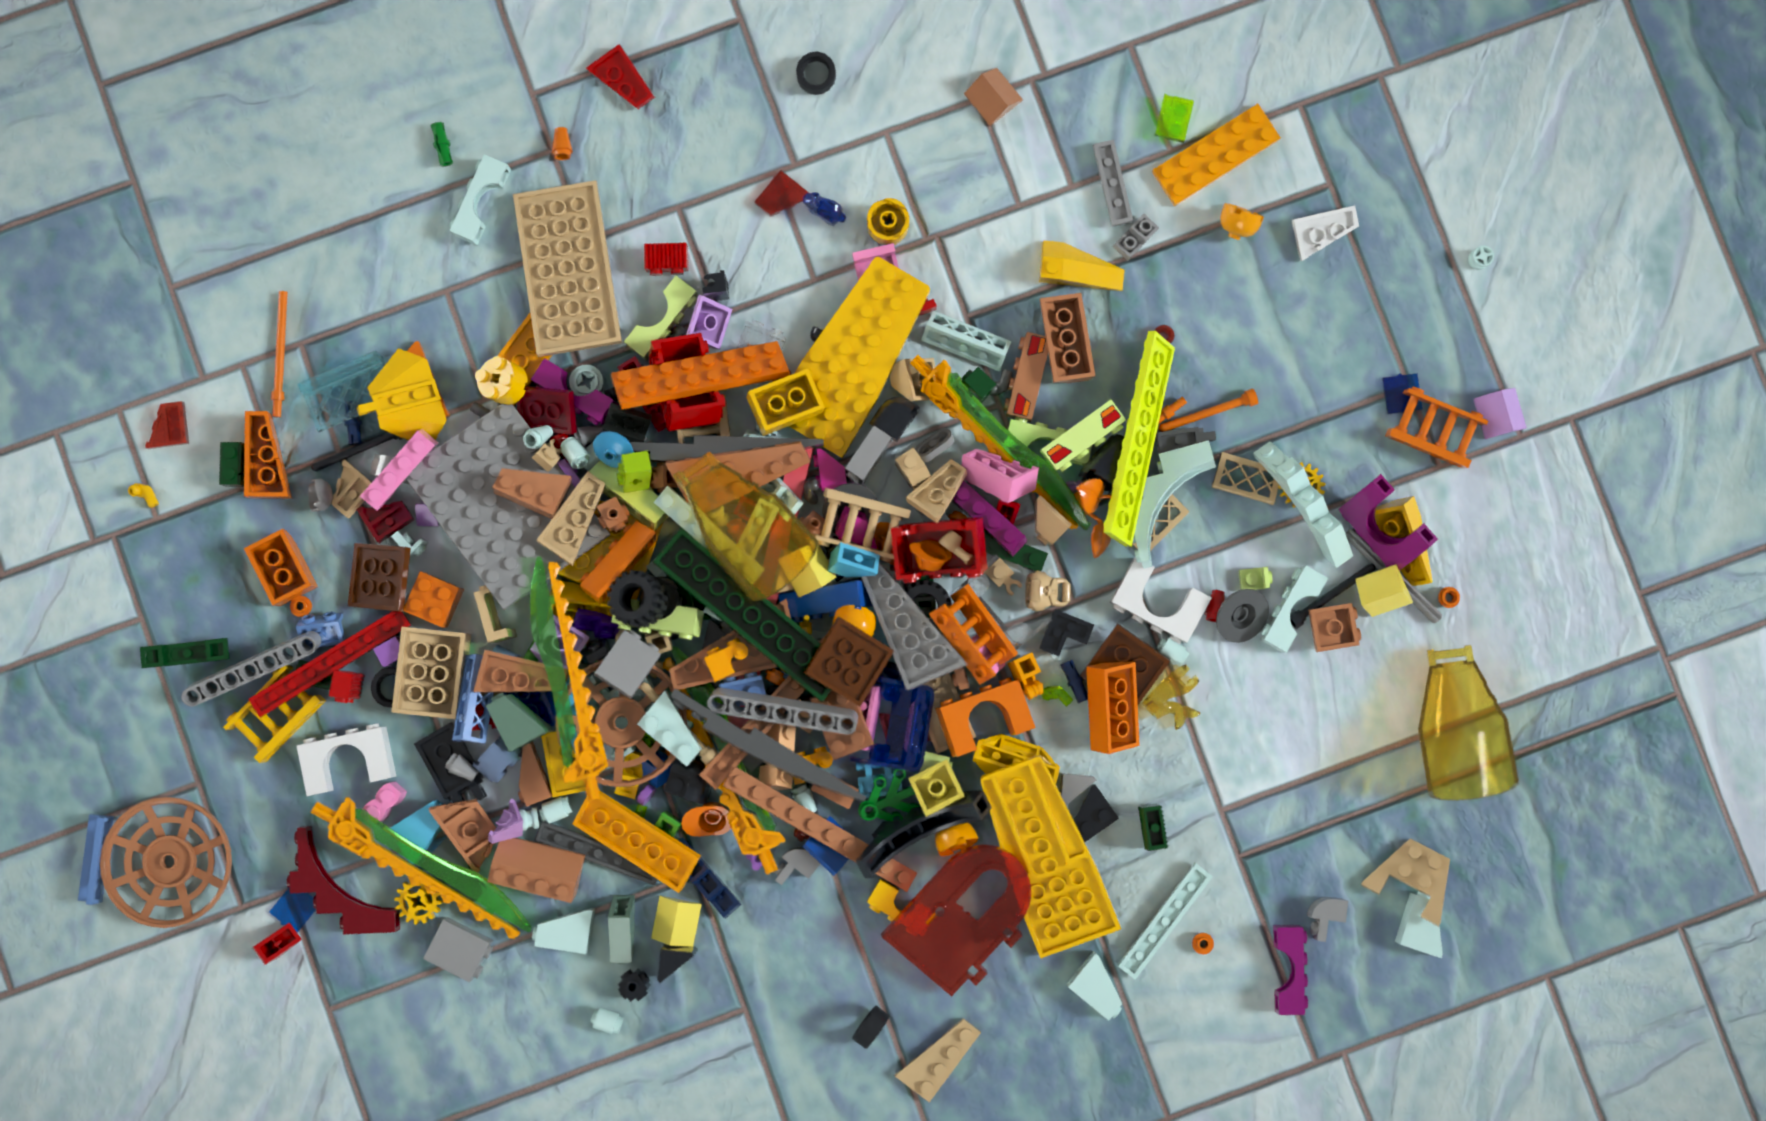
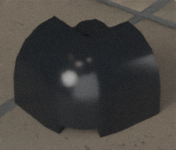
(895, 416)
(686, 782)

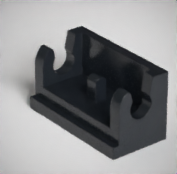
(718, 289)

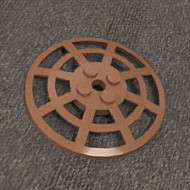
(628, 736)
(154, 862)

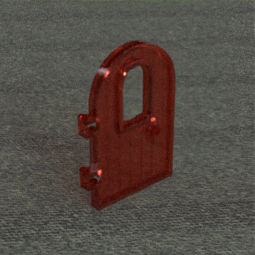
(953, 937)

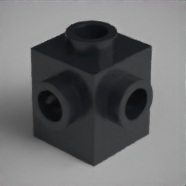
(641, 981)

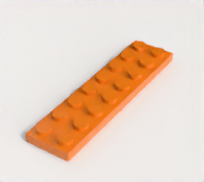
(699, 375)

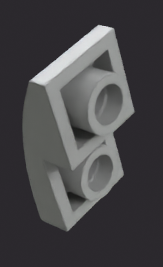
(1135, 237)

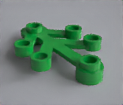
(891, 799)

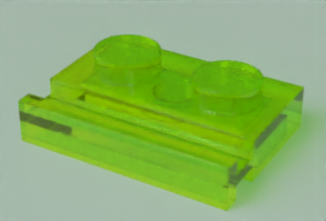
(1174, 118)

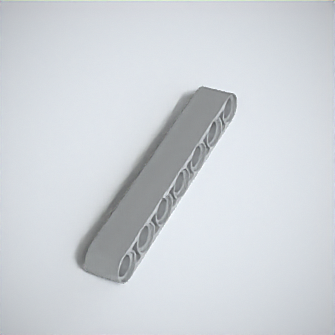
(244, 675)
(773, 715)

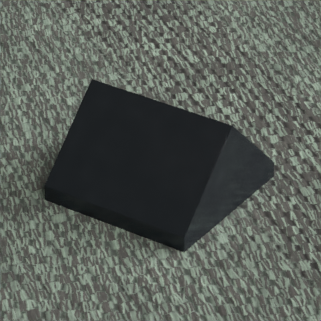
(673, 958)

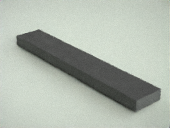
(594, 851)

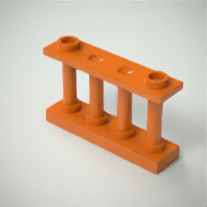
(1439, 448)
(984, 625)

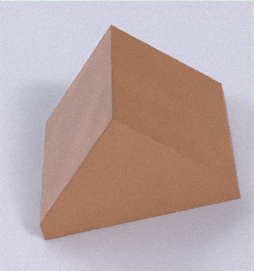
(992, 96)

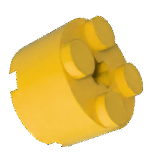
(881, 212)
(501, 381)

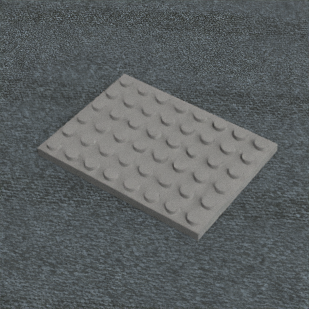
(486, 528)

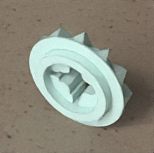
(590, 372)

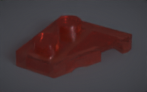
(780, 195)

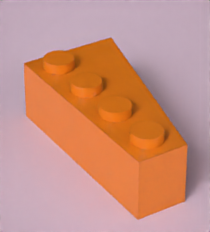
(263, 461)

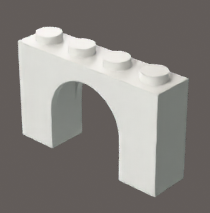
(1179, 625)
(316, 755)

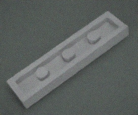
(1112, 183)

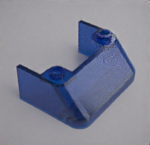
(906, 729)

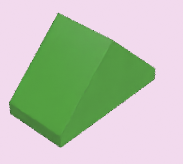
(668, 823)

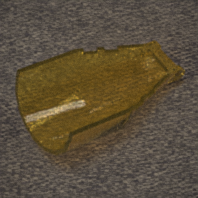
(747, 528)
(1463, 732)

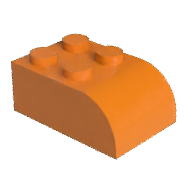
(280, 567)

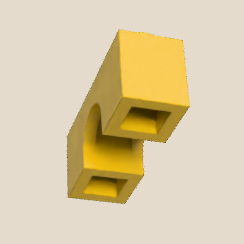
(883, 900)

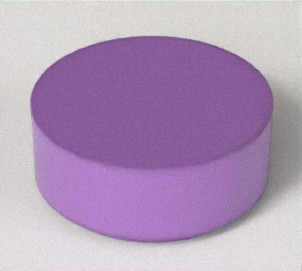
(646, 794)

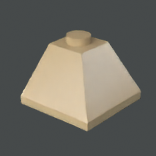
(909, 380)
(1048, 522)

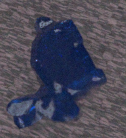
(824, 208)

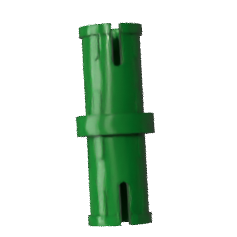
(441, 144)

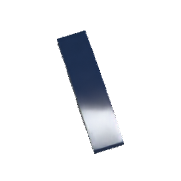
(712, 887)

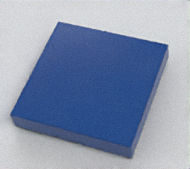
(827, 857)

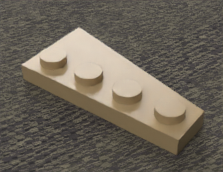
(571, 522)
(936, 1063)

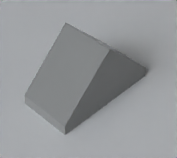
(1074, 785)

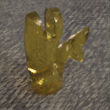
(1168, 688)

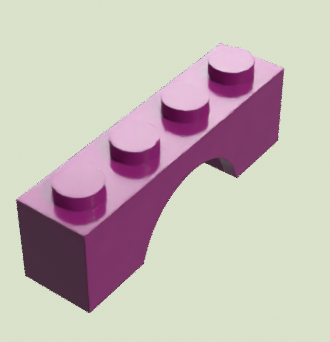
(594, 404)
(993, 522)
(1291, 997)

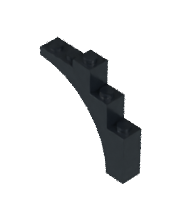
(896, 836)

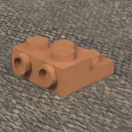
(1334, 627)

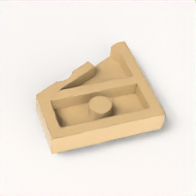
(349, 490)

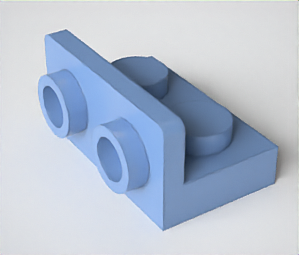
(326, 625)
(751, 683)

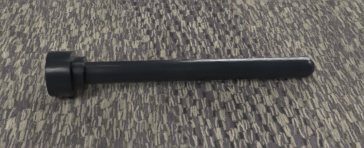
(353, 451)
(1298, 617)

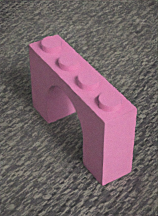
(398, 469)

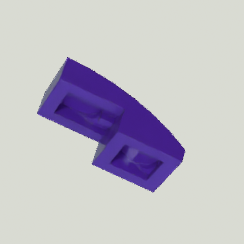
(595, 621)

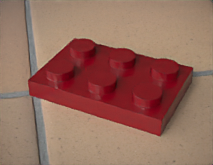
(549, 408)

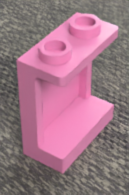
(863, 258)

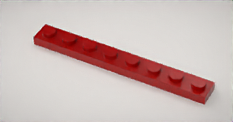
(326, 663)

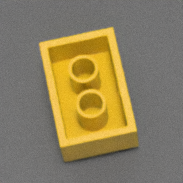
(785, 402)

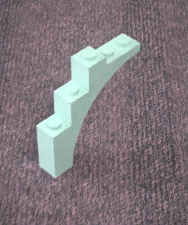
(1174, 470)
(1308, 501)

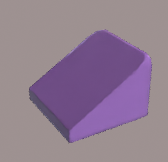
(424, 516)

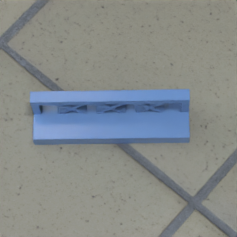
(467, 704)
(91, 883)

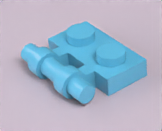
(866, 782)

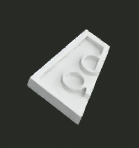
(1321, 229)

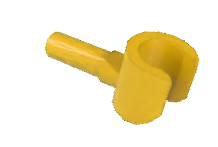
(806, 625)

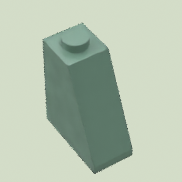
(516, 721)
(621, 929)

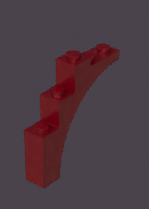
(330, 897)

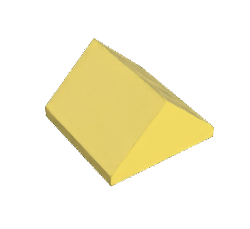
(814, 575)
(1383, 591)
(936, 787)
(676, 921)

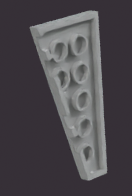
(917, 644)

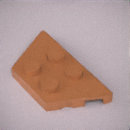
(467, 828)

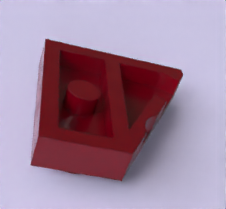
(386, 520)

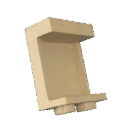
(490, 619)

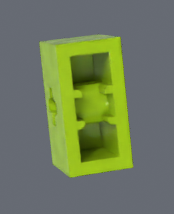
(634, 472)

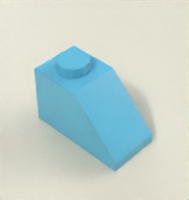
(853, 561)

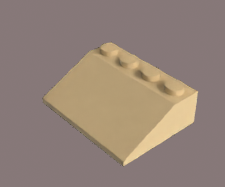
(429, 672)

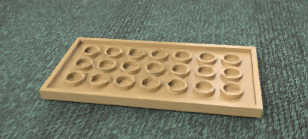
(567, 268)

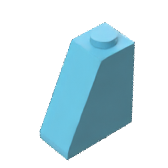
(419, 827)

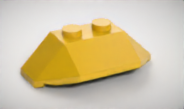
(1004, 750)

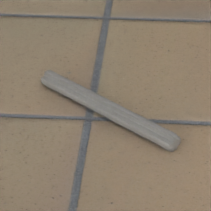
(1418, 600)

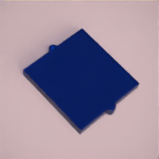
(1393, 391)
(293, 908)

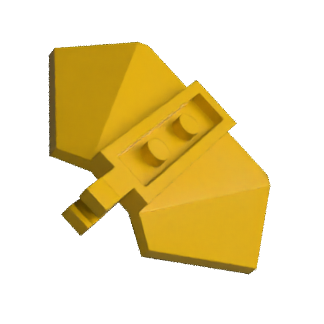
(405, 397)

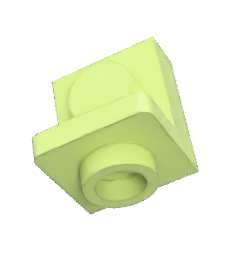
(1255, 578)

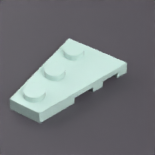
(670, 730)

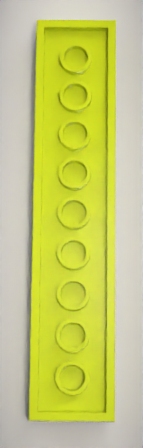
(1139, 439)

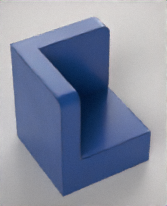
(648, 767)

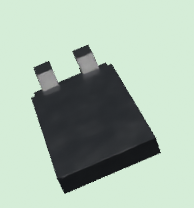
(436, 752)

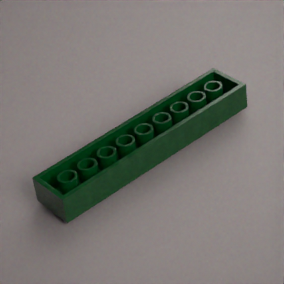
(754, 620)

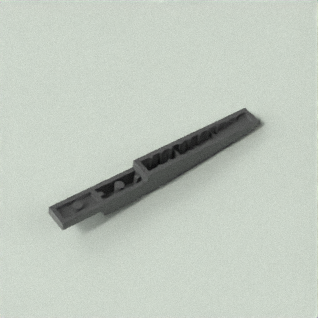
(715, 444)
(764, 748)

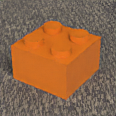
(433, 599)

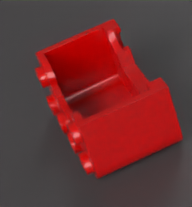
(689, 410)
(973, 543)

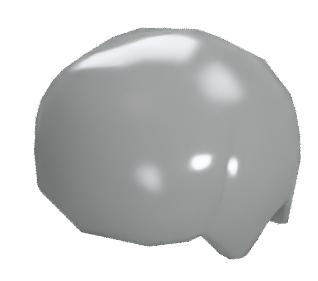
(319, 495)

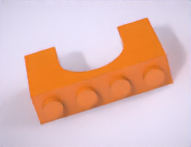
(955, 715)

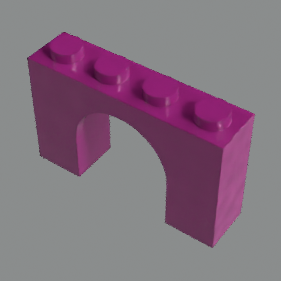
(1361, 515)

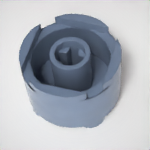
(495, 760)

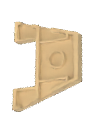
(1419, 869)

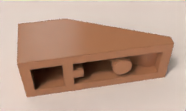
(533, 779)

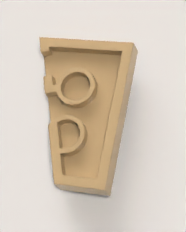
(938, 490)

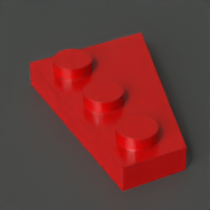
(622, 76)

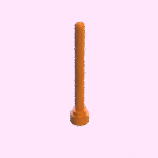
(1248, 398)

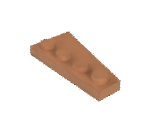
(511, 674)

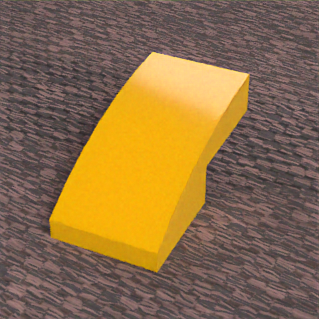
(630, 774)

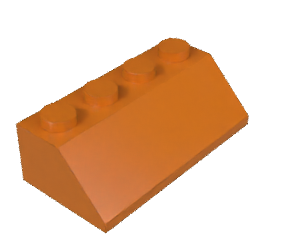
(620, 559)
(1112, 706)

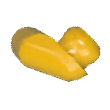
(144, 491)

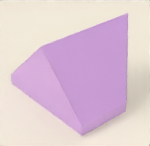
(509, 825)

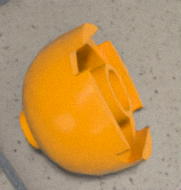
(1239, 221)
(862, 619)
(955, 838)

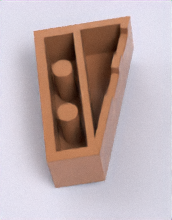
(533, 490)

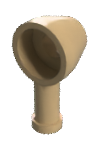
(952, 542)

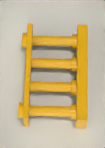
(280, 734)

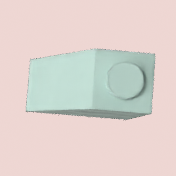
(1416, 931)
(566, 932)
(1095, 987)

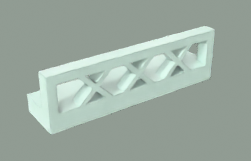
(964, 343)

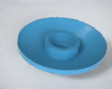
(610, 447)

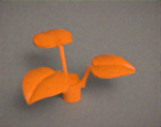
(1089, 496)

